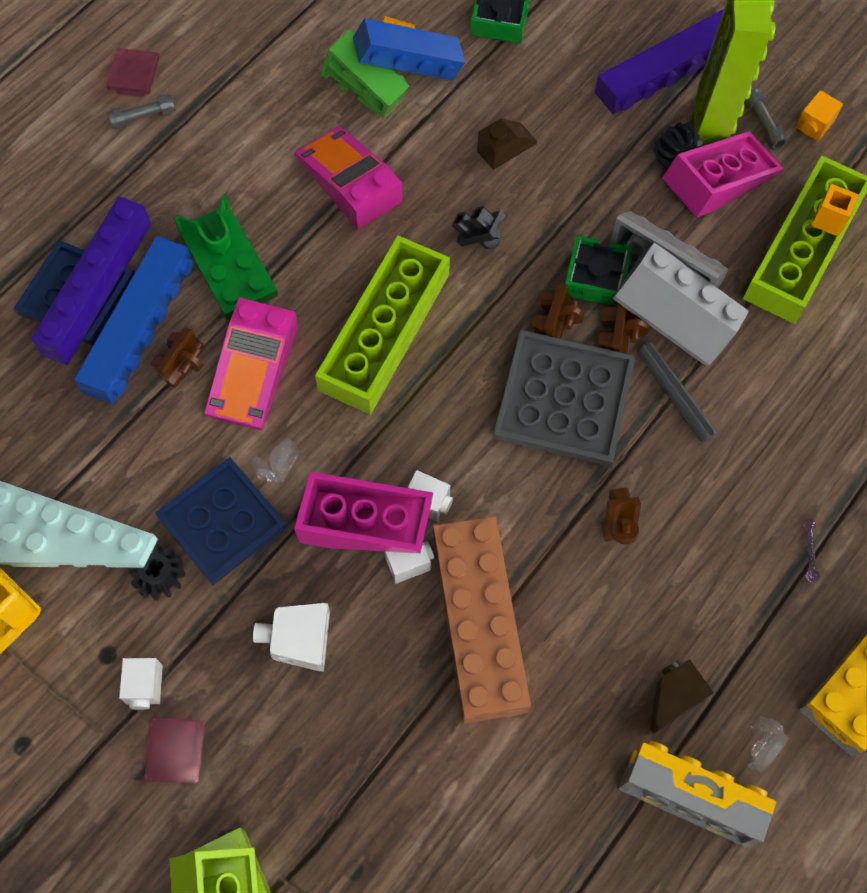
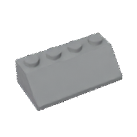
(641, 234)
(680, 304)

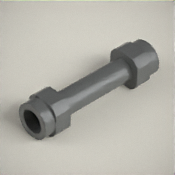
(119, 118)
(775, 136)

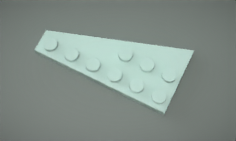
(52, 533)

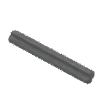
(677, 392)

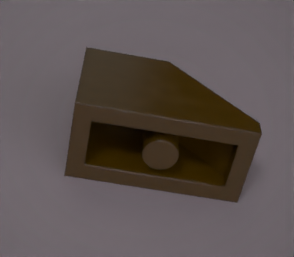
(503, 142)
(677, 693)

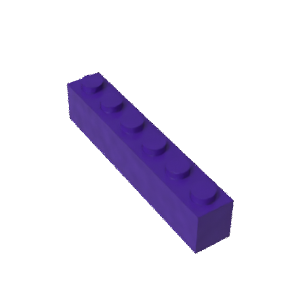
(657, 66)
(92, 281)

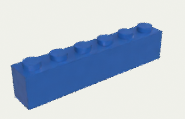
(134, 321)

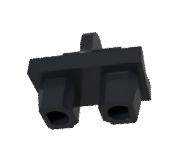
(479, 227)

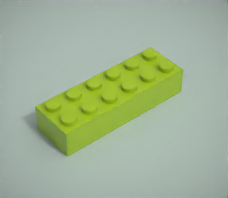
(732, 67)
(800, 250)
(383, 325)

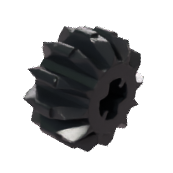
(676, 141)
(169, 569)

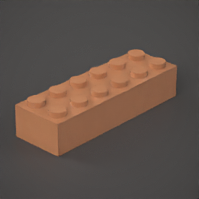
(480, 620)

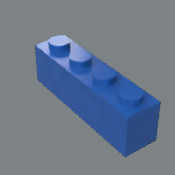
(408, 49)

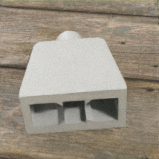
(297, 635)

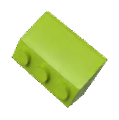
(214, 872)

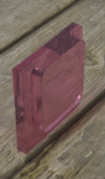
(133, 72)
(175, 750)

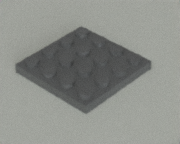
(565, 398)

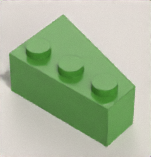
(376, 86)

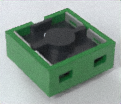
(500, 19)
(597, 270)

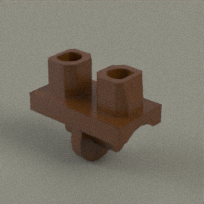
(562, 313)
(624, 327)
(180, 358)
(621, 517)

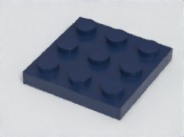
(50, 280)
(221, 520)

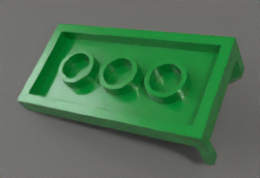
(226, 258)

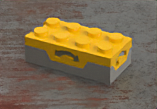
(841, 700)
(698, 794)

